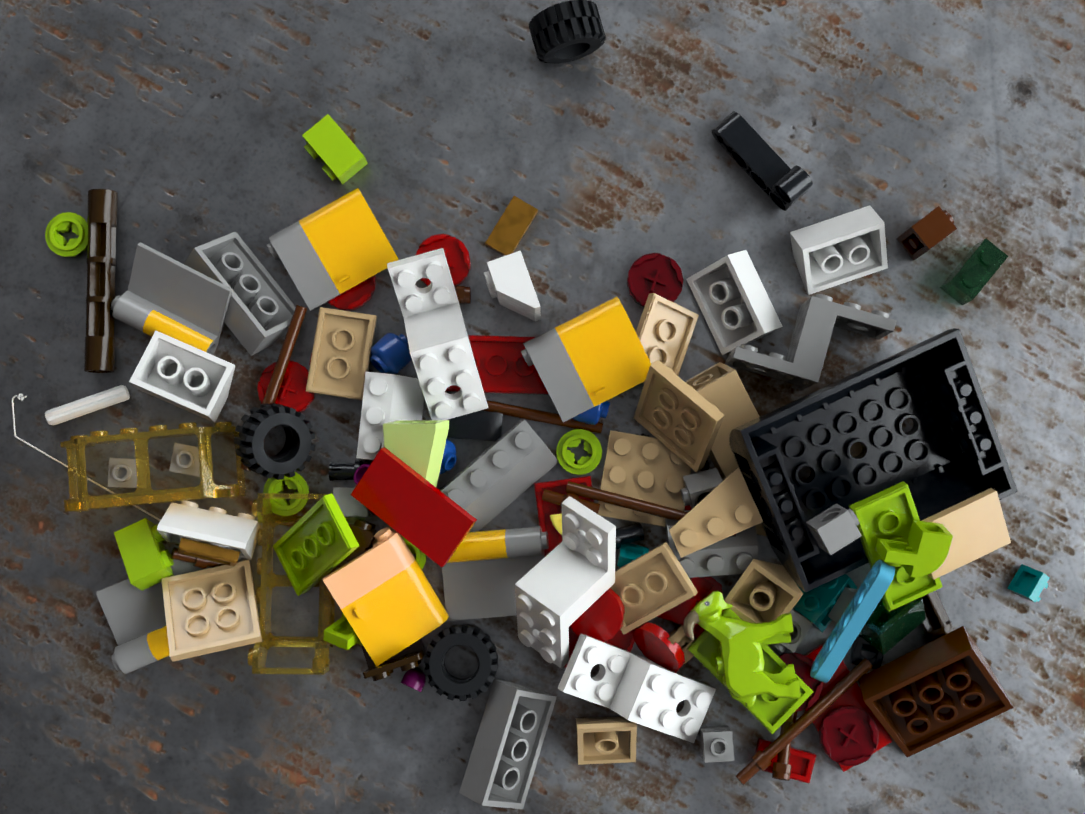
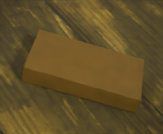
(511, 226)
(208, 552)

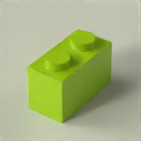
(335, 150)
(144, 554)

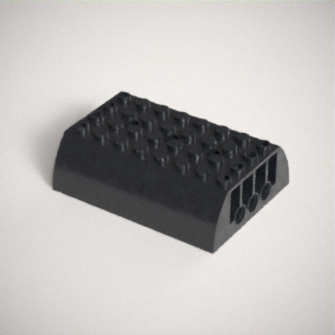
(942, 458)

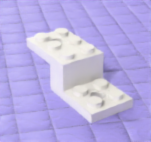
(636, 688)

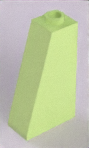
(418, 444)

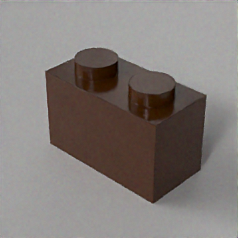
(927, 232)

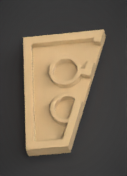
(717, 516)

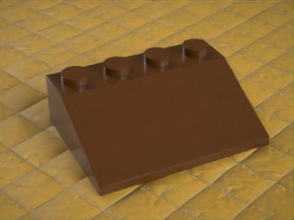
(934, 692)

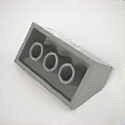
(258, 306)
(500, 474)
(507, 745)

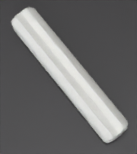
(87, 405)

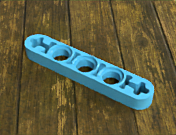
(852, 621)

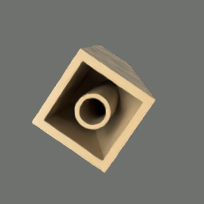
(726, 391)

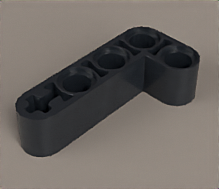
(761, 162)

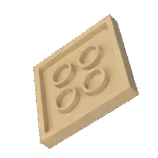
(678, 415)
(641, 470)
(210, 610)

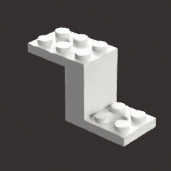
(437, 335)
(566, 582)

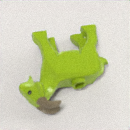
(741, 650)

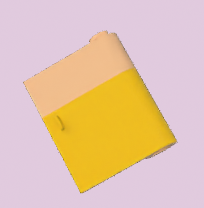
(386, 597)

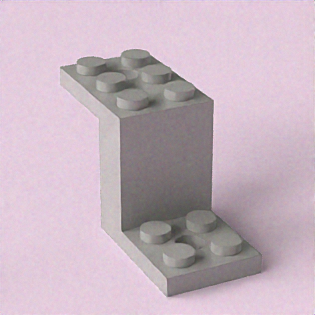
(811, 340)

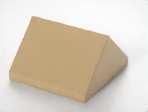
(763, 592)
(606, 740)

